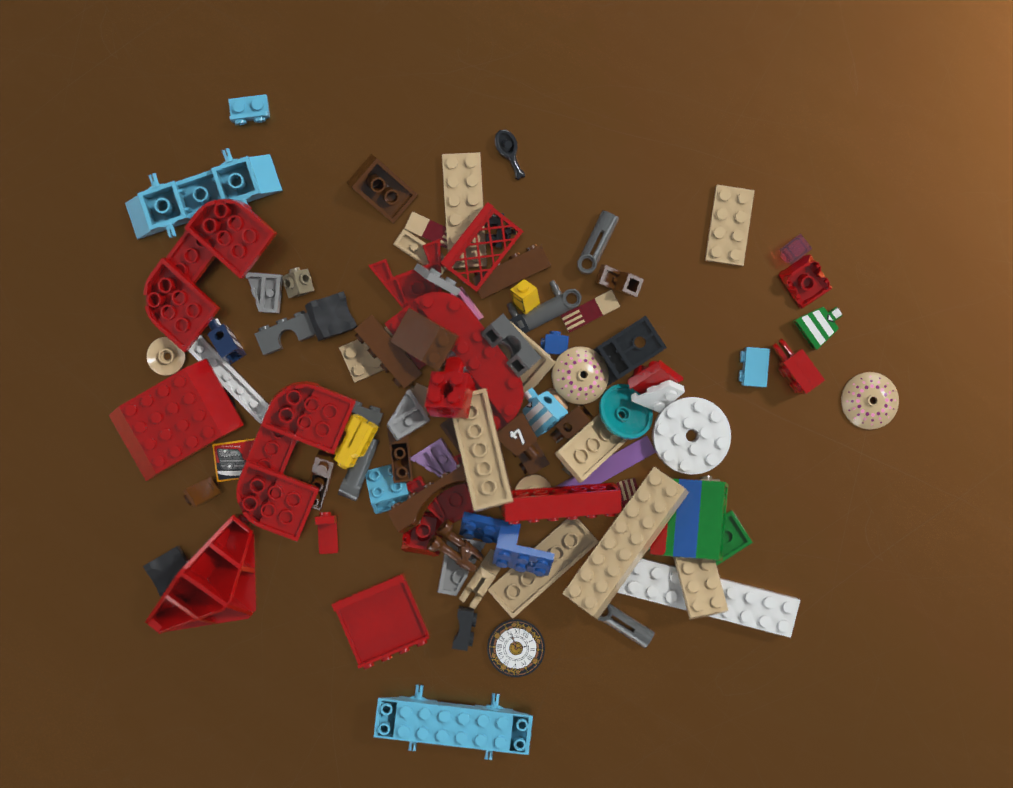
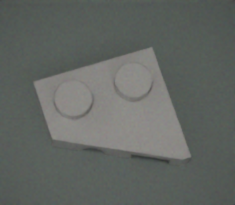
(434, 276)
(266, 290)
(407, 417)

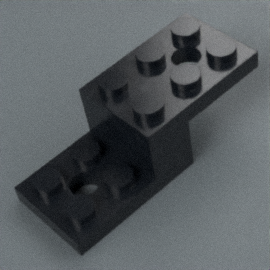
(622, 354)

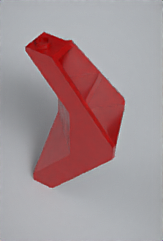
(214, 583)

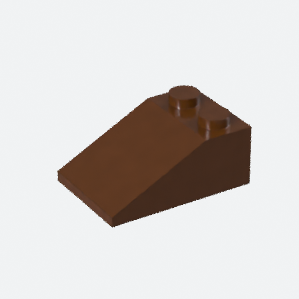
(382, 188)
(425, 339)

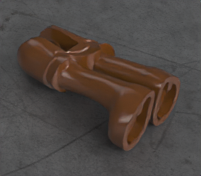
(465, 548)

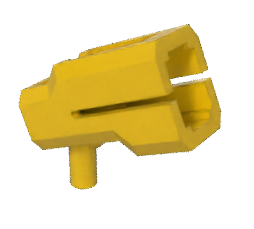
(356, 442)

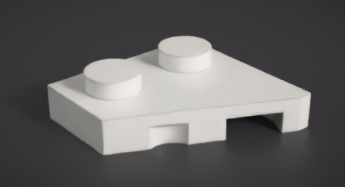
(659, 396)

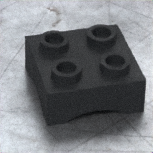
(330, 316)
(165, 568)
(464, 637)

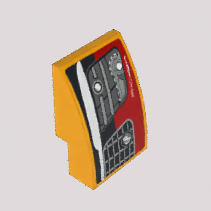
(230, 458)

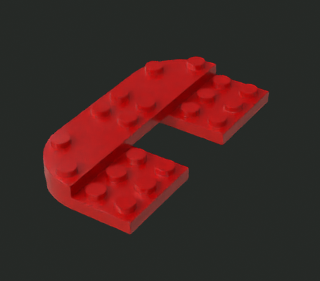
(218, 230)
(481, 360)
(295, 413)

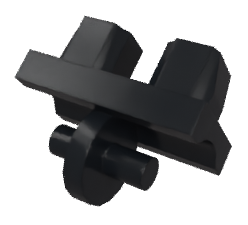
(494, 222)

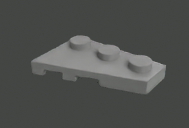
(452, 575)

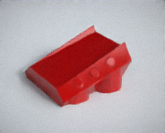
(805, 281)
(652, 375)
(419, 537)

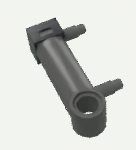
(544, 312)

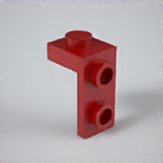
(327, 533)

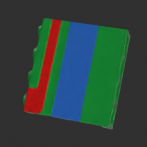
(697, 524)

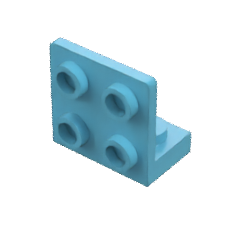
(383, 490)

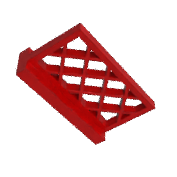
(468, 236)

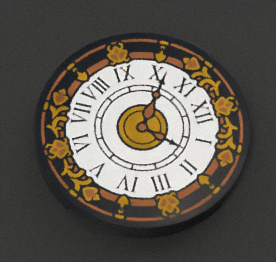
(516, 648)

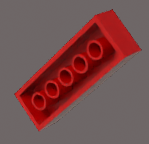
(562, 502)

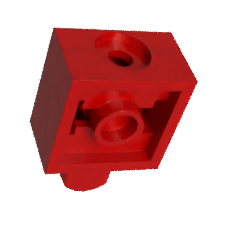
(797, 368)
(450, 391)

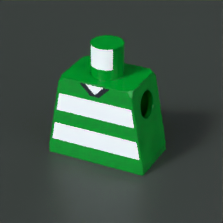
(818, 326)

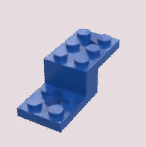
(507, 551)

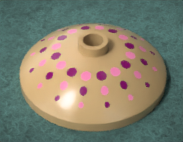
(567, 376)
(857, 405)

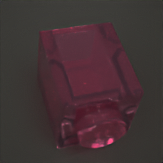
(795, 249)

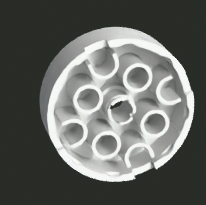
(711, 438)

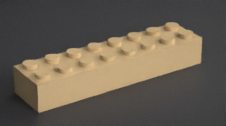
(625, 542)

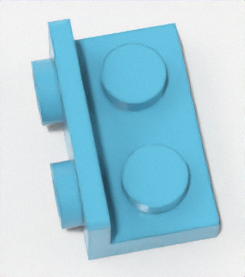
(249, 109)

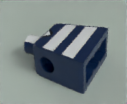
(225, 342)

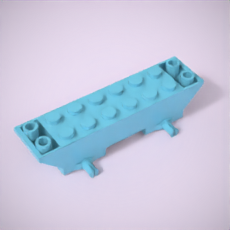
(176, 202)
(453, 724)

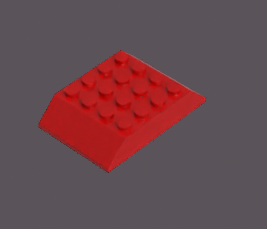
(175, 419)

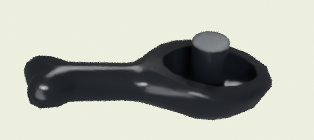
(507, 147)

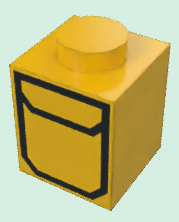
(525, 296)

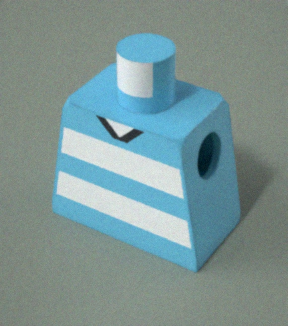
(542, 411)

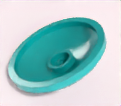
(635, 417)

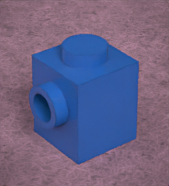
(554, 343)

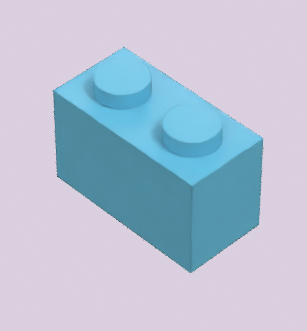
(755, 367)

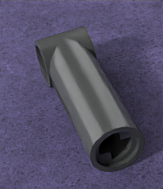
(605, 224)
(354, 478)
(639, 634)

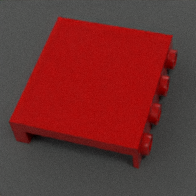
(381, 621)

